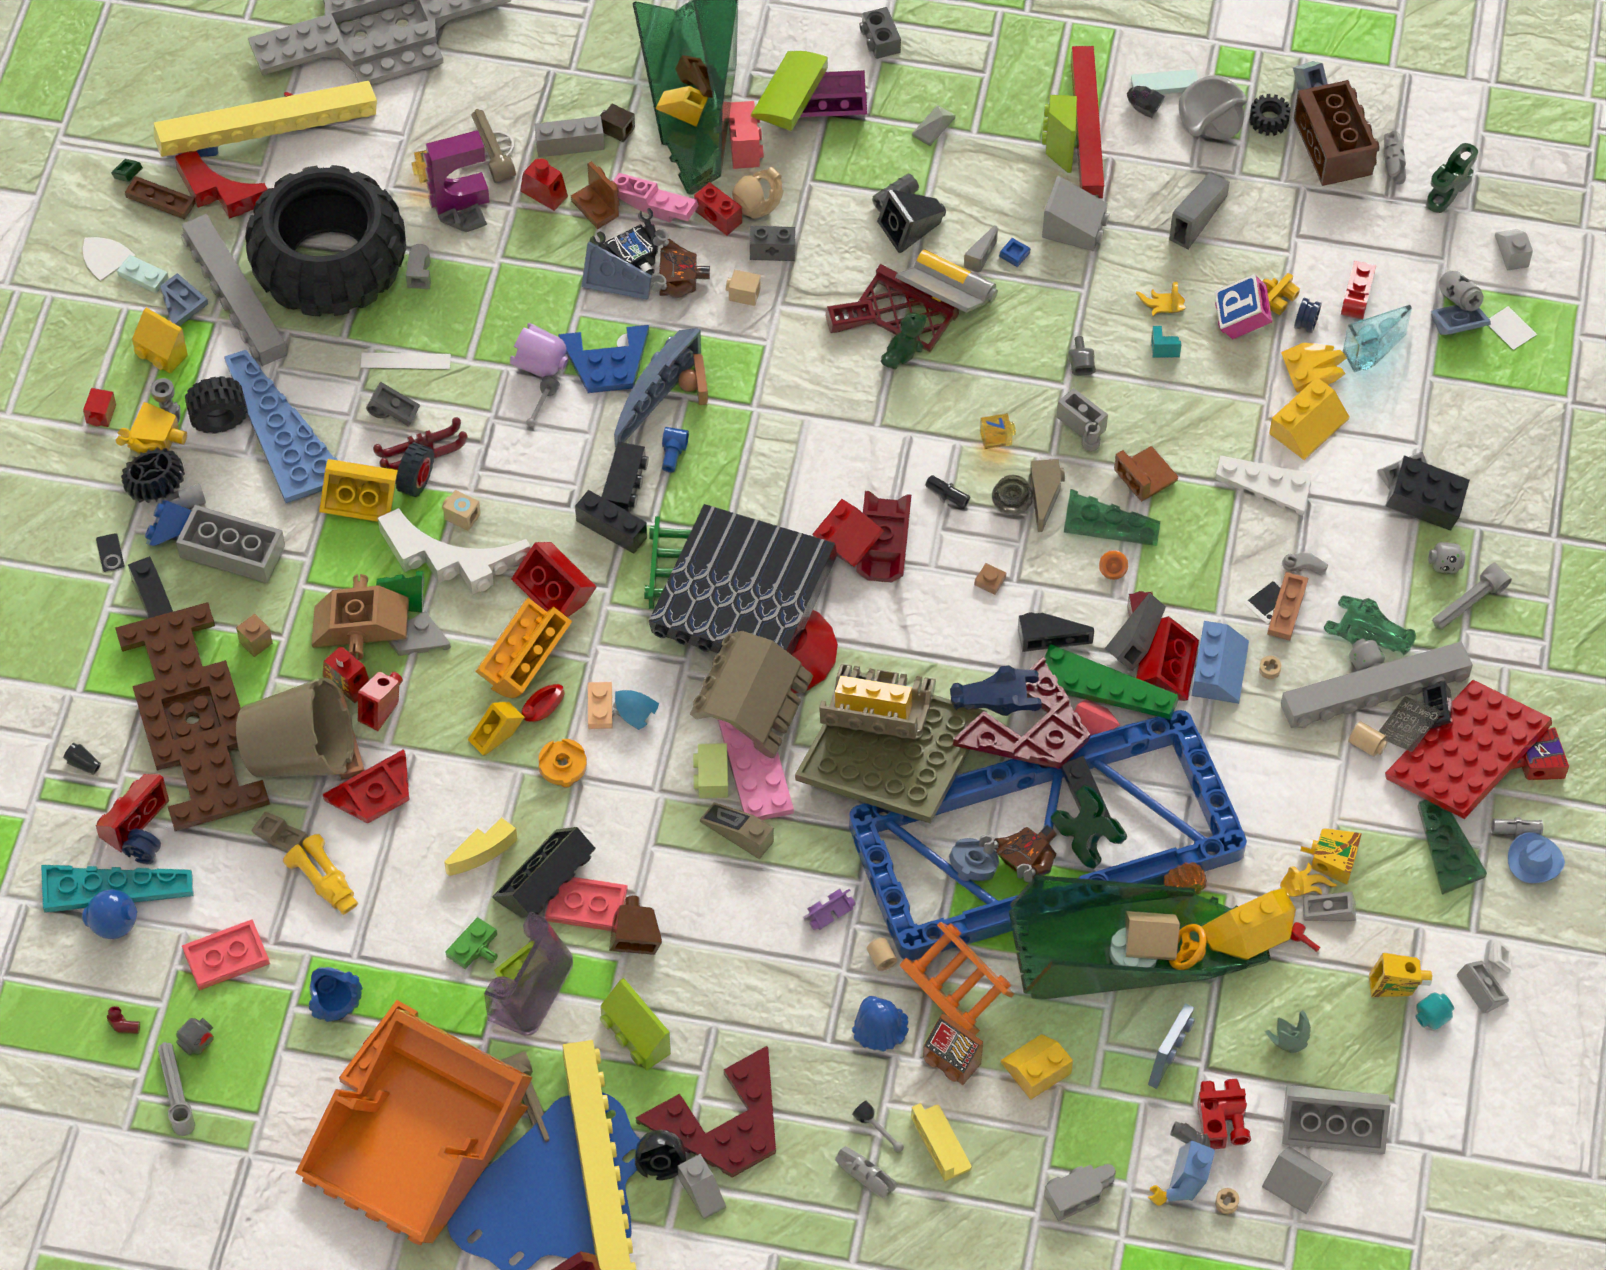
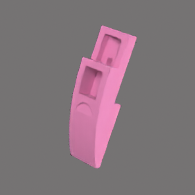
(646, 194)

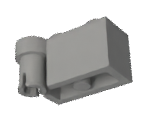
(1083, 418)

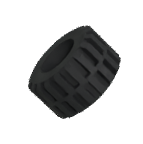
(216, 404)

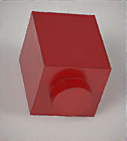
(99, 407)

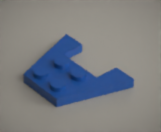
(607, 367)

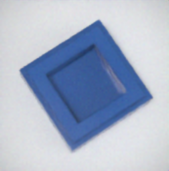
(1014, 252)

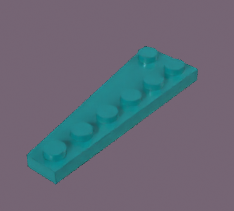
(75, 887)

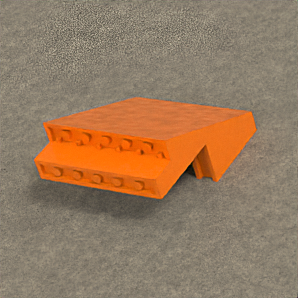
(415, 1128)

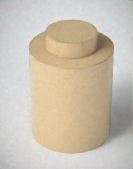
(1368, 739)

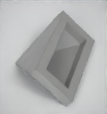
(933, 125)

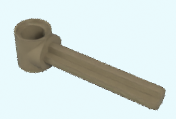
(499, 165)
(535, 1112)

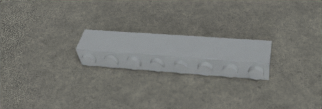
(234, 290)
(1375, 685)

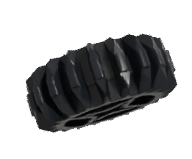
(153, 475)

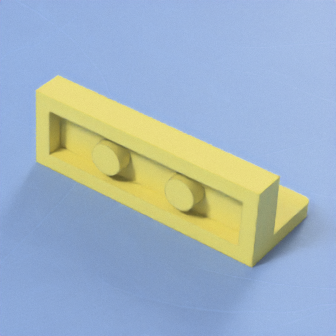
(940, 1141)

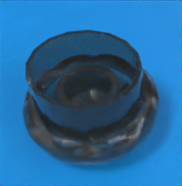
(1012, 495)

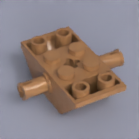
(359, 616)

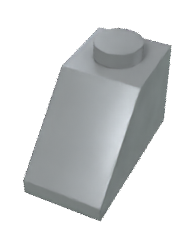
(1514, 248)
(701, 1186)

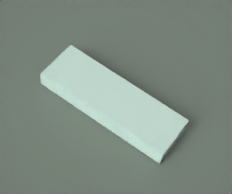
(1166, 82)

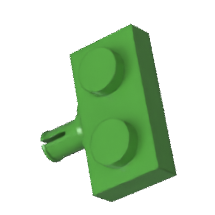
(473, 944)

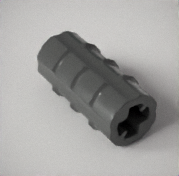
(905, 184)

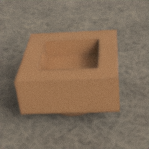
(990, 578)

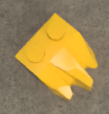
(1311, 361)

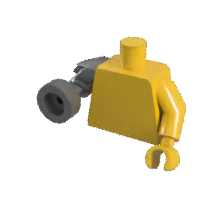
(155, 425)

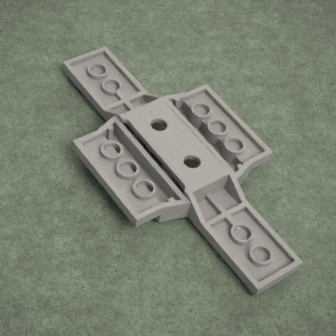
(383, 53)

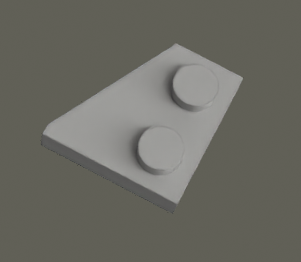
(421, 636)

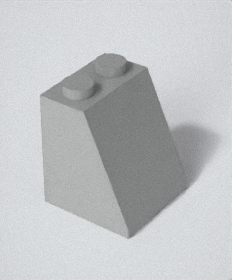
(1074, 216)

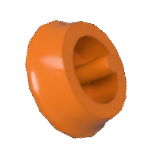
(1113, 565)

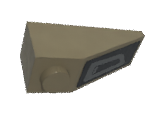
(1045, 484)
(740, 828)

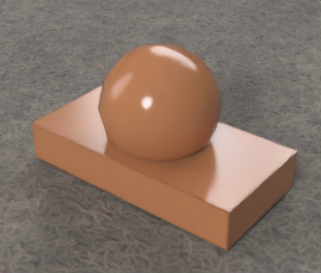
(695, 379)

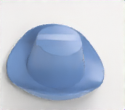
(1535, 858)

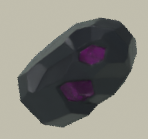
(1145, 100)

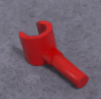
(1298, 935)

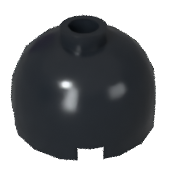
(659, 1154)

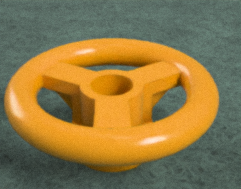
(1190, 949)

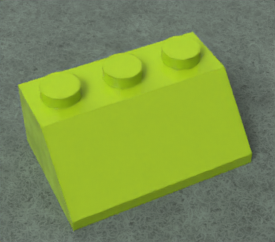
(1060, 130)
(635, 1025)

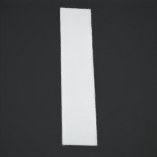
(405, 360)

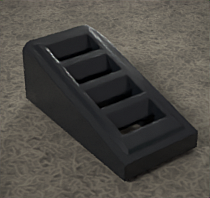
(1435, 692)

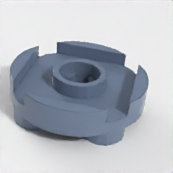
(981, 869)

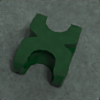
(1452, 177)
(1088, 827)

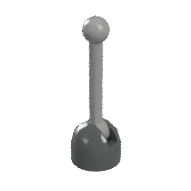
(548, 387)

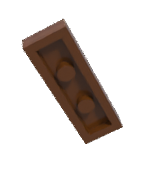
(160, 197)

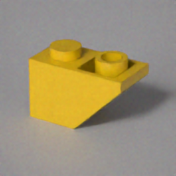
(683, 103)

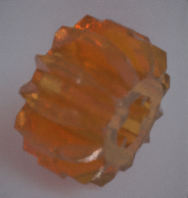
(1187, 876)

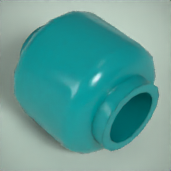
(1434, 1011)

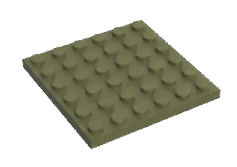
(891, 770)

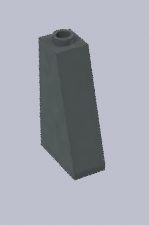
(1197, 209)

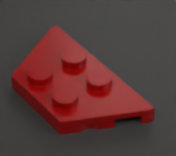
(373, 790)

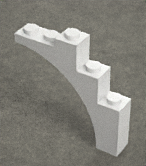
(446, 561)

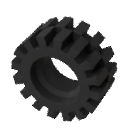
(1267, 124)

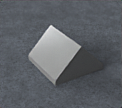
(1297, 1179)

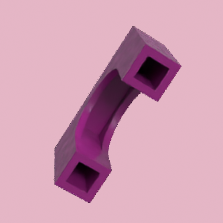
(444, 158)

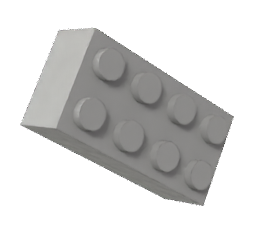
(230, 543)

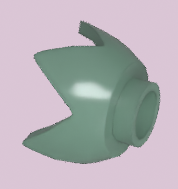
(1290, 1036)

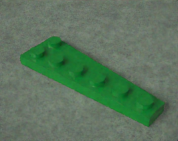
(1108, 686)

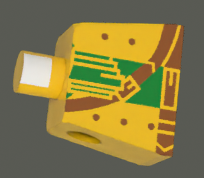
(1333, 853)
(1397, 976)

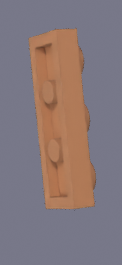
(1287, 606)

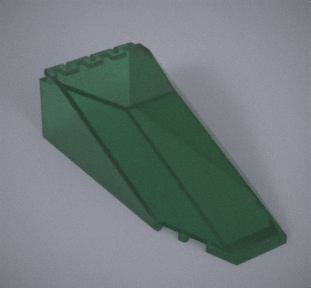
(701, 31)
(1068, 928)

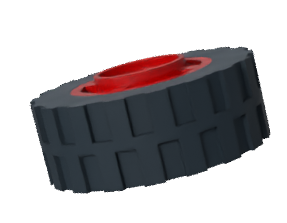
(414, 469)

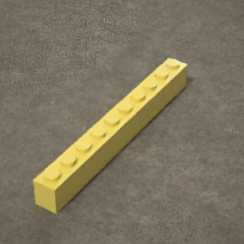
(264, 118)
(597, 1156)

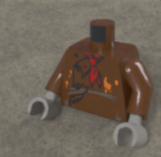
(677, 268)
(1024, 851)

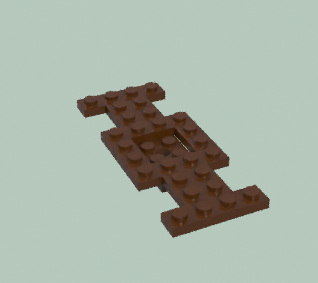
(185, 692)

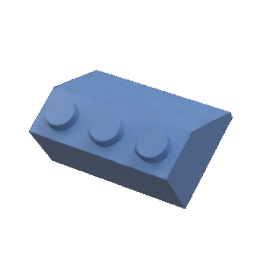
(1220, 663)

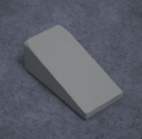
(978, 254)
(1330, 907)

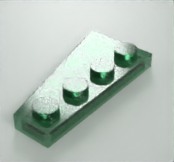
(1096, 519)
(1449, 848)

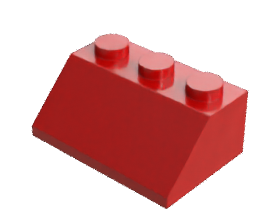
(553, 579)
(1170, 659)
(133, 810)

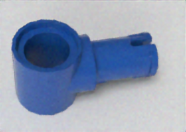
(673, 441)

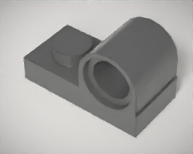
(390, 402)

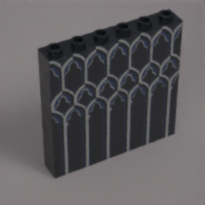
(744, 579)

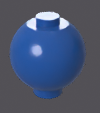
(110, 914)

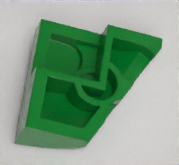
(408, 587)

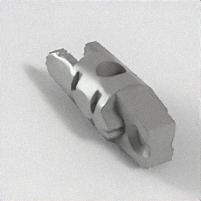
(1395, 157)
(865, 1172)

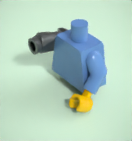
(1191, 1166)

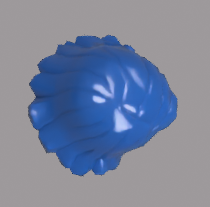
(333, 993)
(879, 1024)

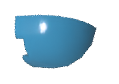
(635, 707)

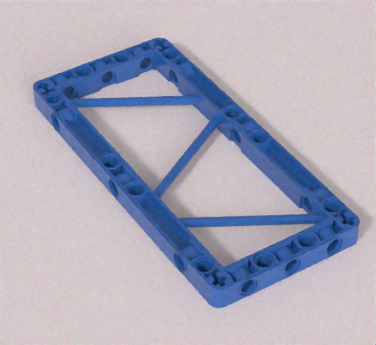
(979, 785)

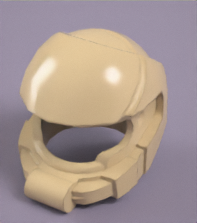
(751, 196)

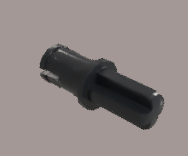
(947, 491)

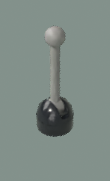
(865, 1113)

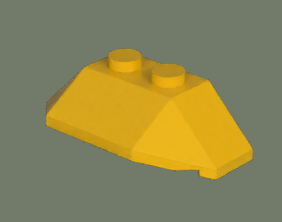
(1253, 926)

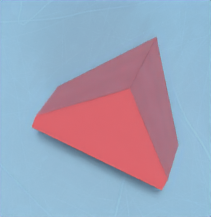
(1095, 717)

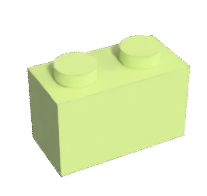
(712, 770)

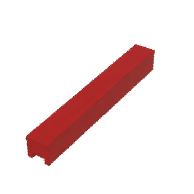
(1087, 120)

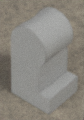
(418, 262)

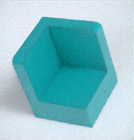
(1164, 345)

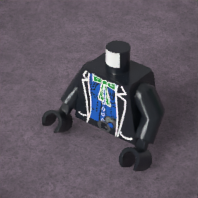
(633, 245)

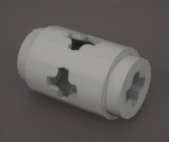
(1461, 290)

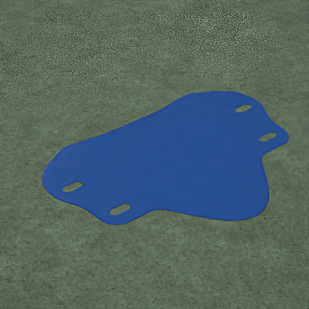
(537, 1194)

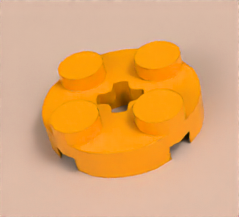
(567, 774)

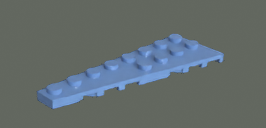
(285, 437)

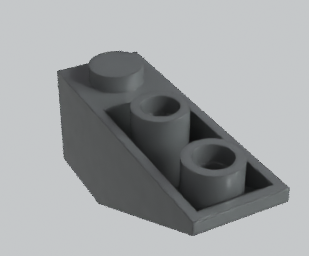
(1137, 633)

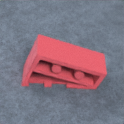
(744, 136)

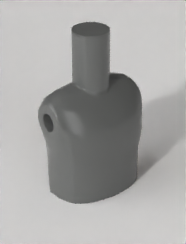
(1081, 358)

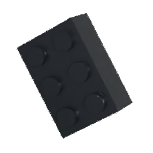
(1427, 492)

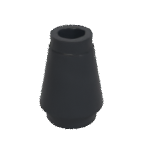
(81, 758)

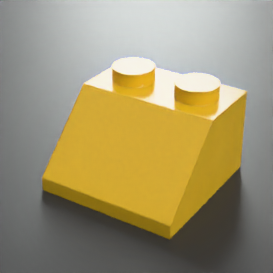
(159, 341)
(1038, 1065)

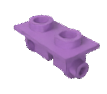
(838, 903)

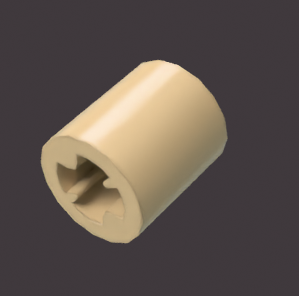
(881, 954)

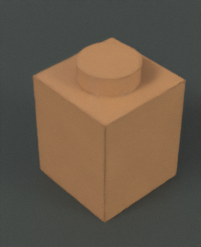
(254, 635)

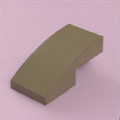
(277, 832)

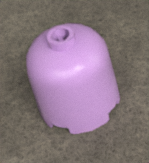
(539, 352)

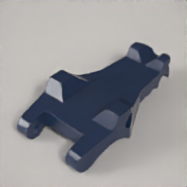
(1000, 693)

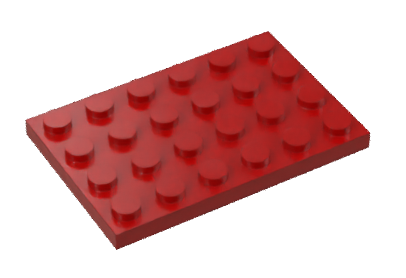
(1470, 756)

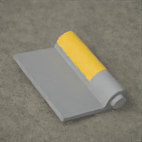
(949, 282)

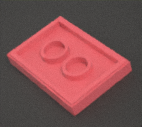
(586, 903)
(225, 954)

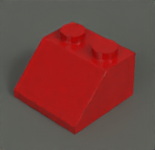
(850, 532)

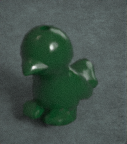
(905, 344)

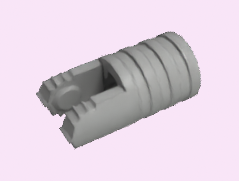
(187, 497)

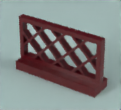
(886, 277)

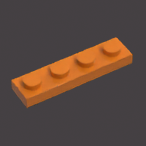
(356, 1069)

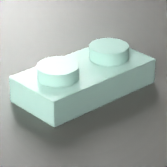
(142, 273)

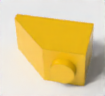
(495, 727)

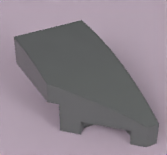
(464, 220)

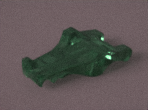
(1366, 621)

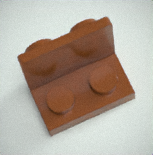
(599, 198)
(1144, 472)

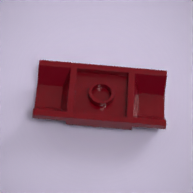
(887, 556)

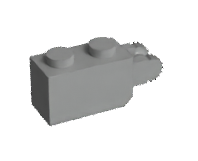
(1078, 1189)

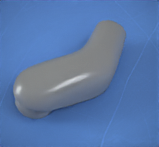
(1304, 561)

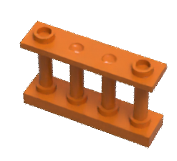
(933, 986)

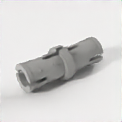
(1516, 826)

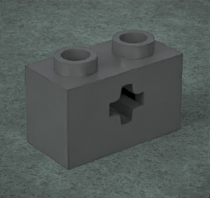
(772, 243)

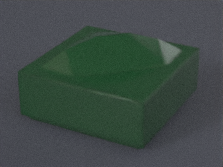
(126, 170)

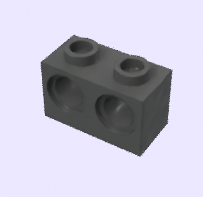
(880, 33)

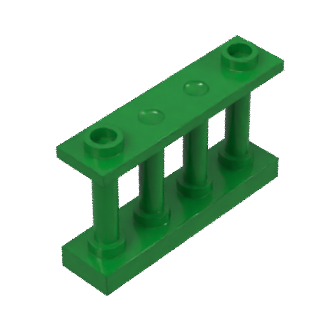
(655, 534)

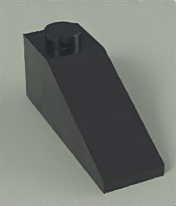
(149, 587)
(1041, 630)

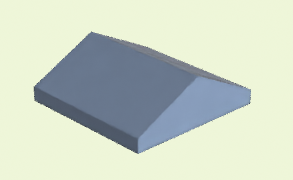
(1454, 319)

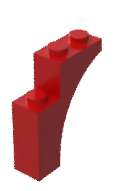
(209, 186)

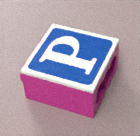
(1243, 306)

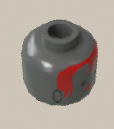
(194, 1036)

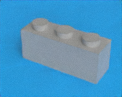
(569, 136)

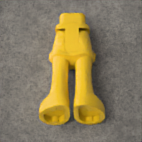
(331, 886)

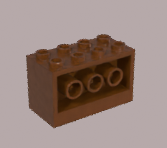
(1336, 132)

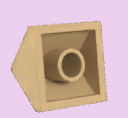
(1151, 935)

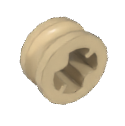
(1266, 661)
(1222, 1194)

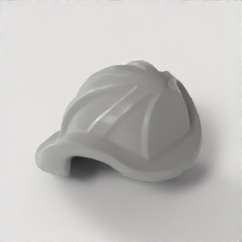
(1213, 107)

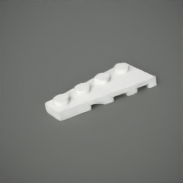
(1279, 484)

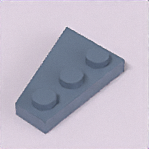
(613, 275)
(1173, 1040)

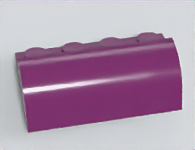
(838, 95)

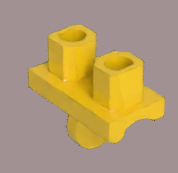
(1278, 290)

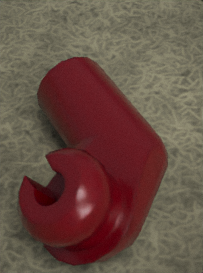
(119, 1022)

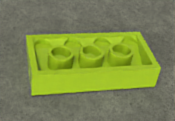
(791, 88)

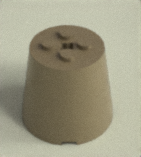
(297, 732)

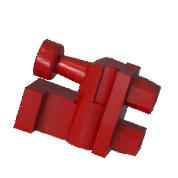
(1220, 1106)

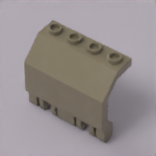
(752, 689)
(880, 724)

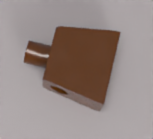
(635, 929)

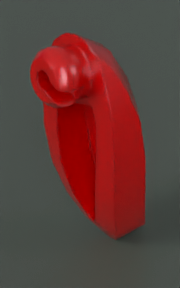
(543, 703)

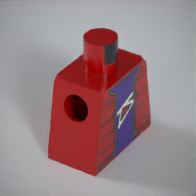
(1544, 759)

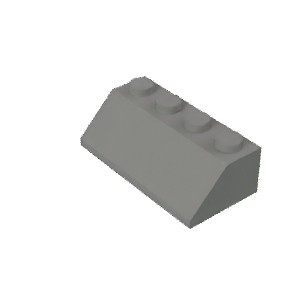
(1335, 1119)

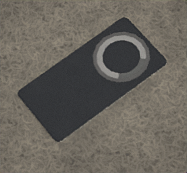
(110, 552)

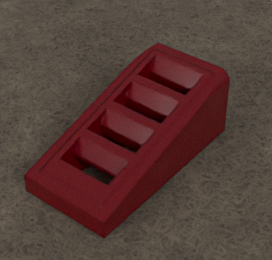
(848, 308)

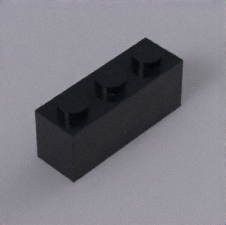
(625, 475)
(611, 521)

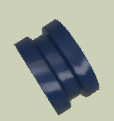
(1307, 315)
(141, 846)

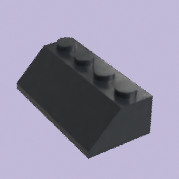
(545, 872)

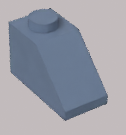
(1310, 75)

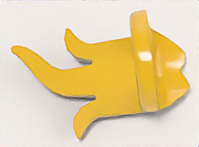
(1164, 302)
(1298, 883)

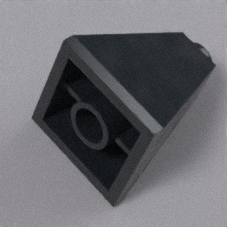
(909, 217)

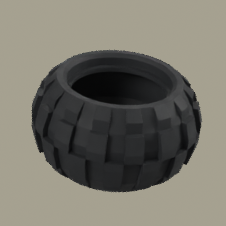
(320, 203)

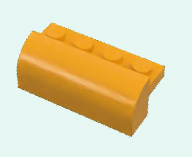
(522, 648)

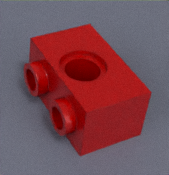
(718, 209)

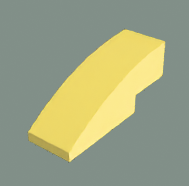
(481, 847)

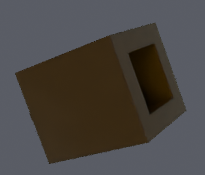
(617, 122)

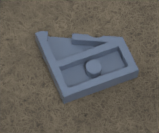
(181, 299)

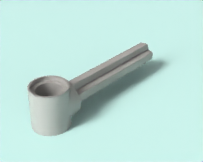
(1492, 581)
(179, 1107)

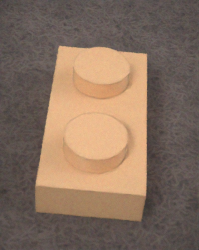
(600, 705)

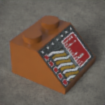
(953, 1050)

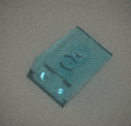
(1374, 337)

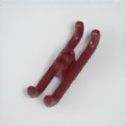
(426, 440)

